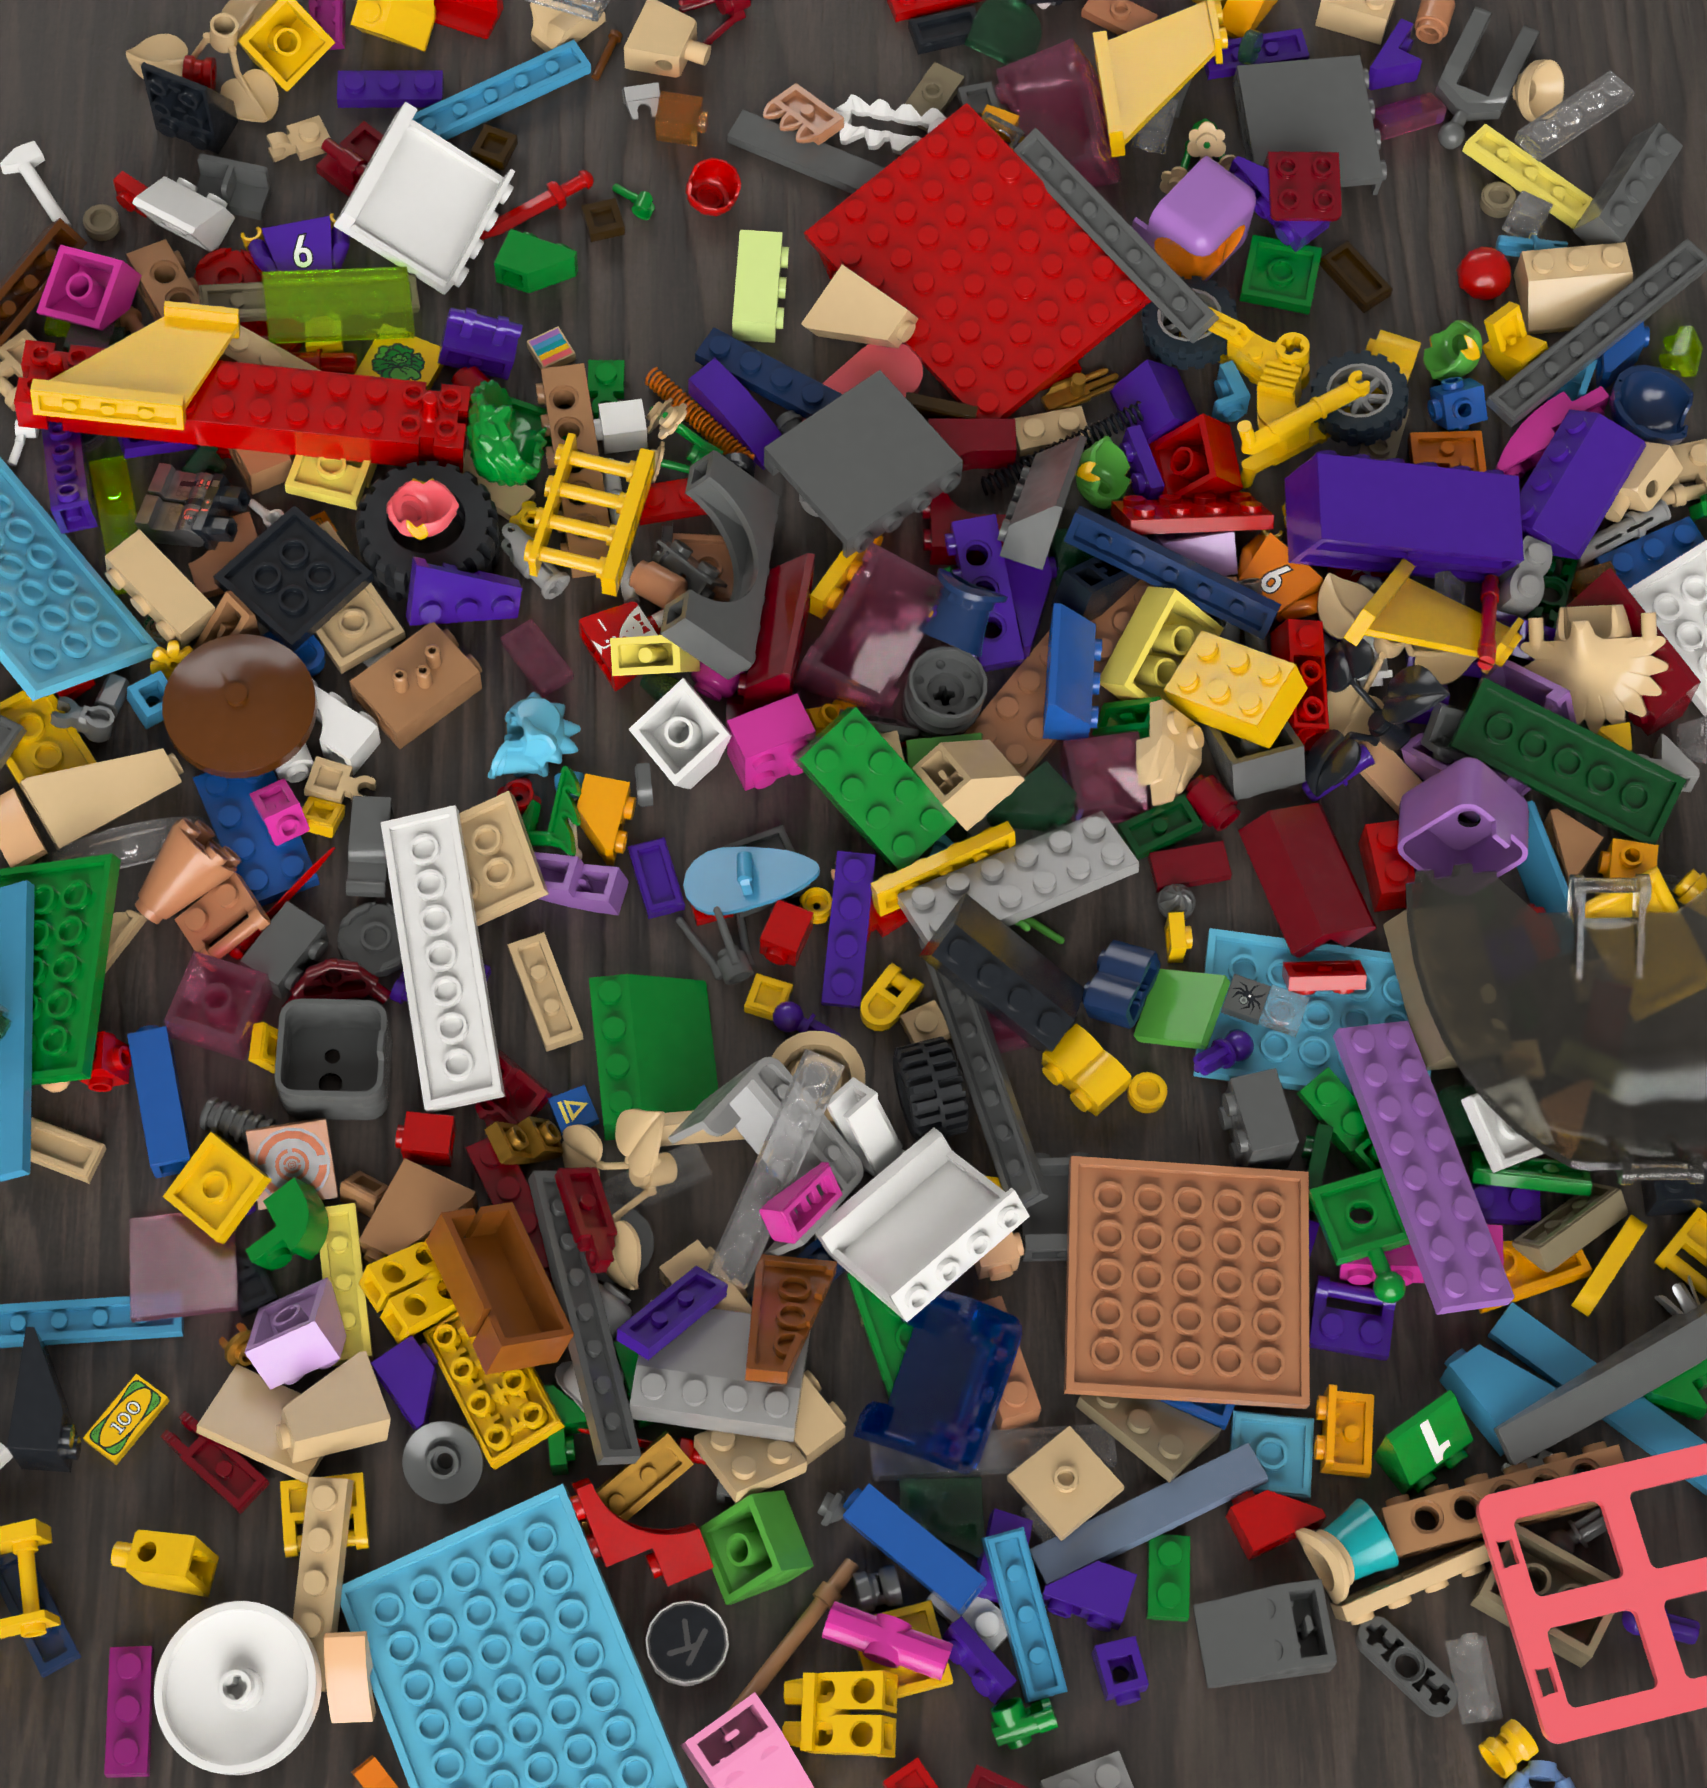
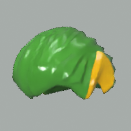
(1453, 351)
(1102, 473)

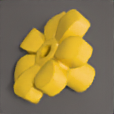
(168, 659)

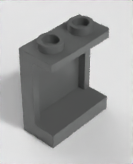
(1046, 1228)

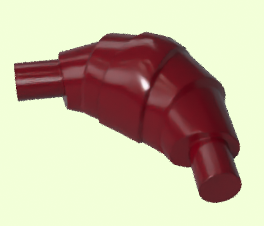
(338, 980)

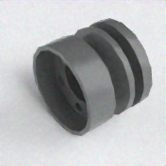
(947, 679)

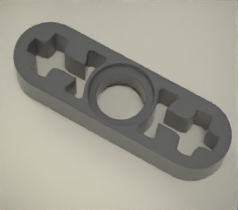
(1437, 1679)

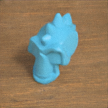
(534, 738)

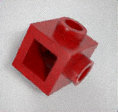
(110, 1063)

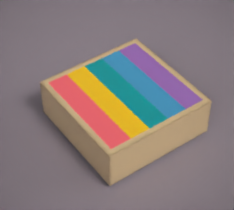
(551, 349)

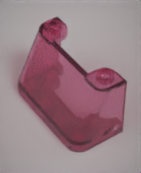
(1063, 100)
(871, 633)

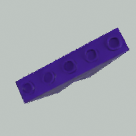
(68, 479)

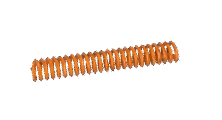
(690, 414)

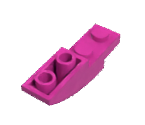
(1538, 429)

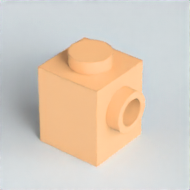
(1002, 1259)

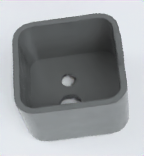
(365, 1045)

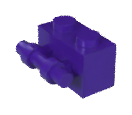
(479, 342)

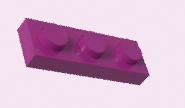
(129, 1712)

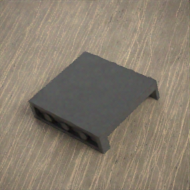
(1311, 109)
(865, 462)

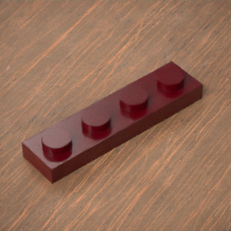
(507, 1184)

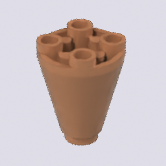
(184, 870)

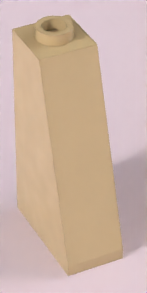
(94, 794)

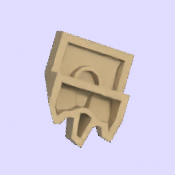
(1169, 753)

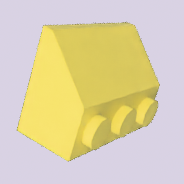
(1159, 627)

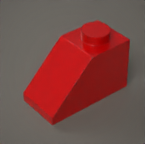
(1269, 1520)

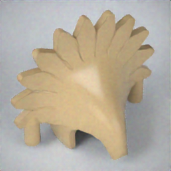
(1599, 661)

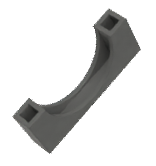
(746, 515)

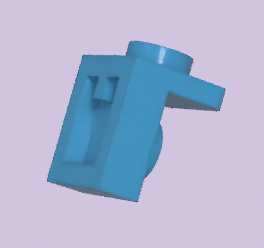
(1231, 392)

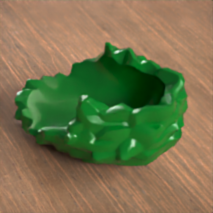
(500, 444)

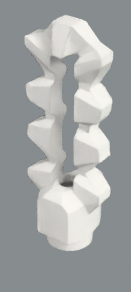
(881, 110)

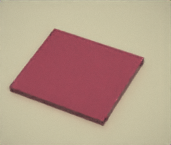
(179, 1269)

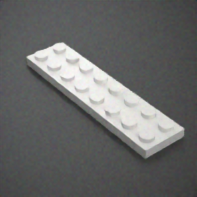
(442, 960)

